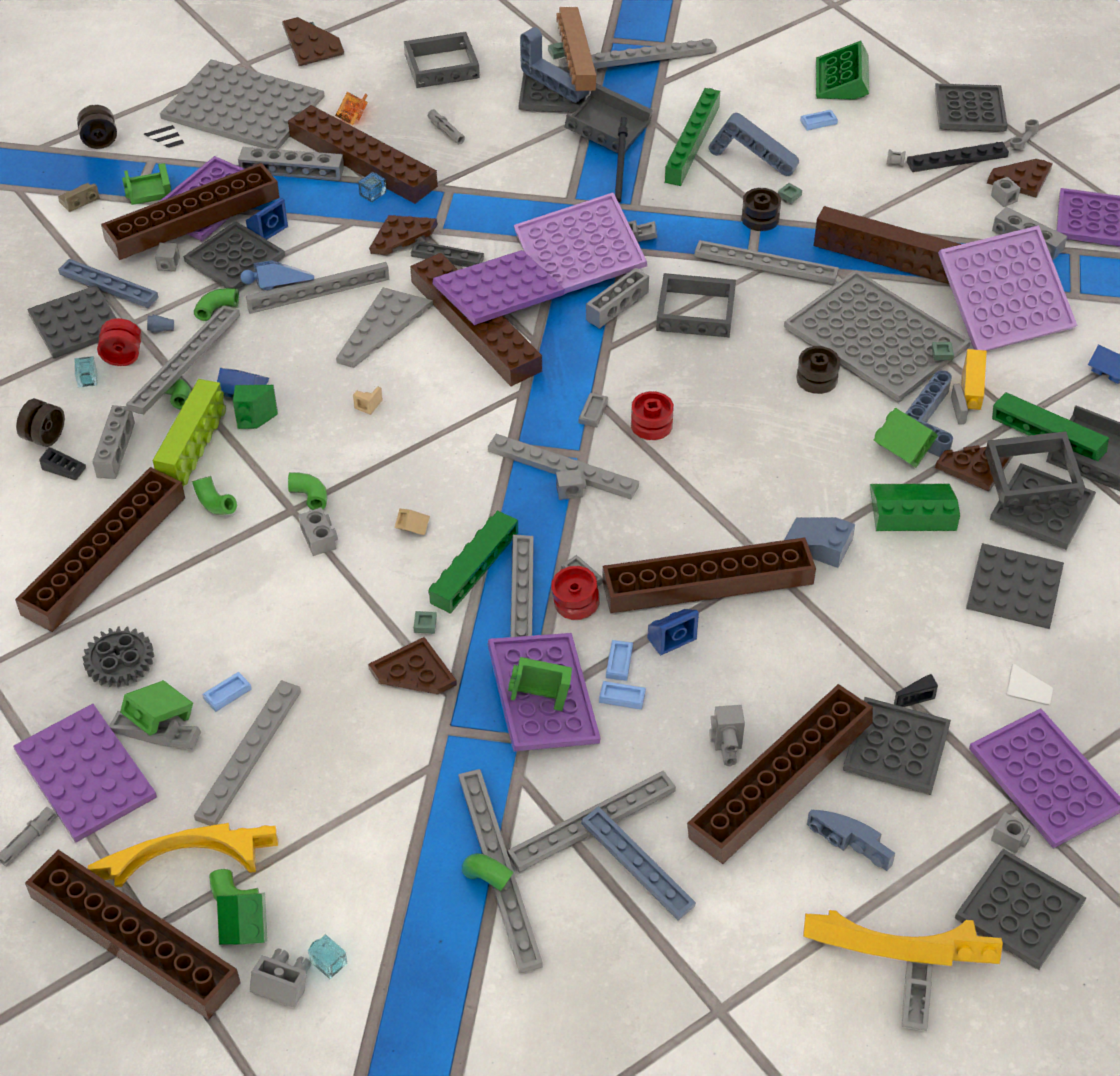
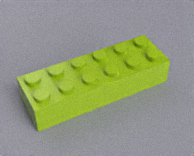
(191, 431)

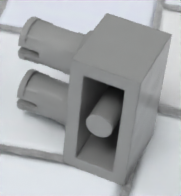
(727, 731)
(278, 980)

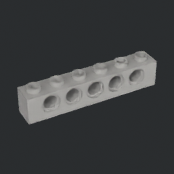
(294, 163)

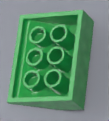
(843, 73)
(914, 507)

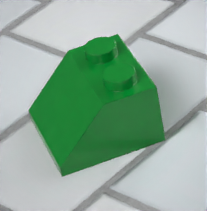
(254, 405)
(242, 919)

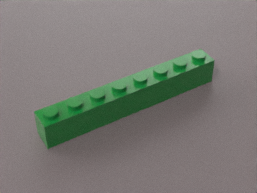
(692, 137)

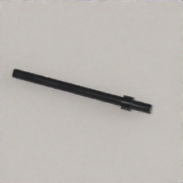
(622, 133)

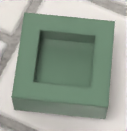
(556, 50)
(790, 193)
(942, 351)
(425, 622)

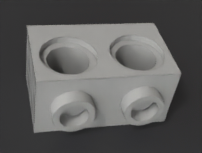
(317, 531)

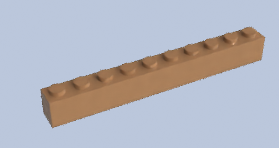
(576, 49)

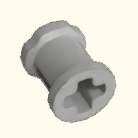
(896, 157)

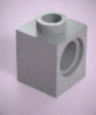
(1005, 191)
(167, 257)
(570, 484)
(1007, 825)

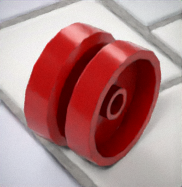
(119, 342)
(652, 415)
(575, 592)

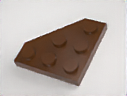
(311, 42)
(1027, 175)
(401, 232)
(970, 466)
(414, 668)

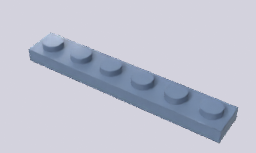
(108, 283)
(638, 863)

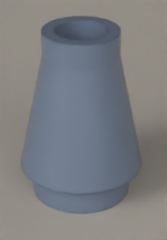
(157, 323)

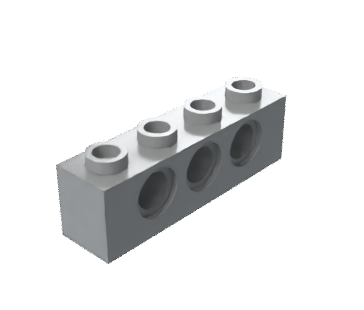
(1011, 221)
(617, 298)
(113, 442)

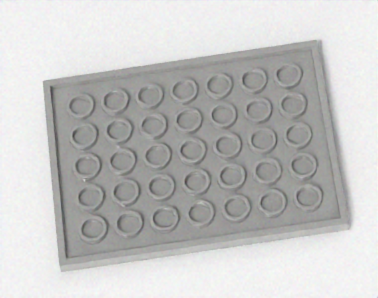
(240, 104)
(876, 334)

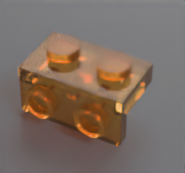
(351, 108)

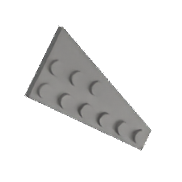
(382, 321)

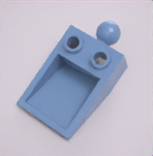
(274, 273)

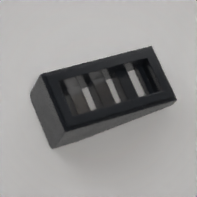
(49, 463)
(917, 692)

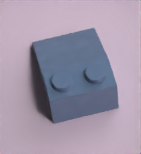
(826, 537)

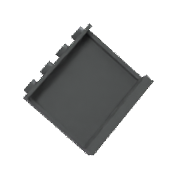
(601, 117)
(1107, 469)

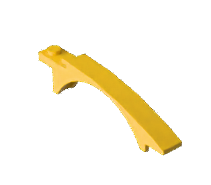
(236, 843)
(938, 949)

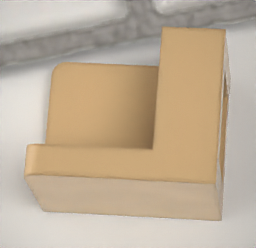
(367, 401)
(412, 521)

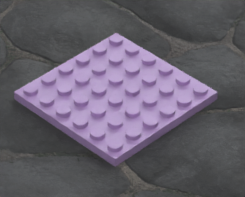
(582, 243)
(1007, 289)

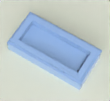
(819, 120)
(619, 660)
(227, 691)
(622, 695)

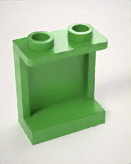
(147, 187)
(905, 437)
(541, 679)
(155, 704)

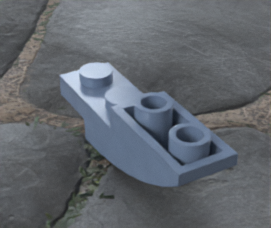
(846, 831)

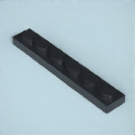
(957, 156)

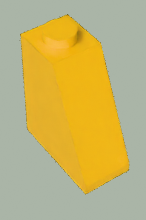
(974, 378)

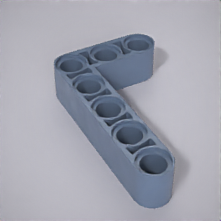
(542, 70)
(757, 141)
(925, 406)

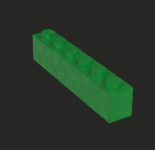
(1035, 420)
(473, 561)

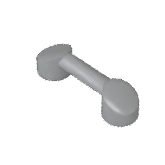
(1031, 129)

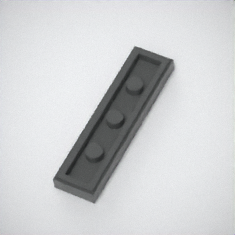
(454, 255)

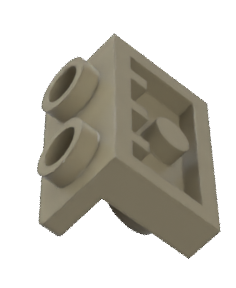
(79, 196)

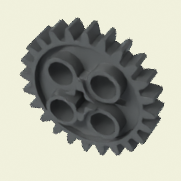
(118, 656)

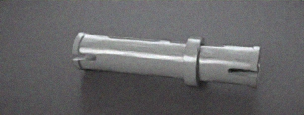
(442, 123)
(30, 832)

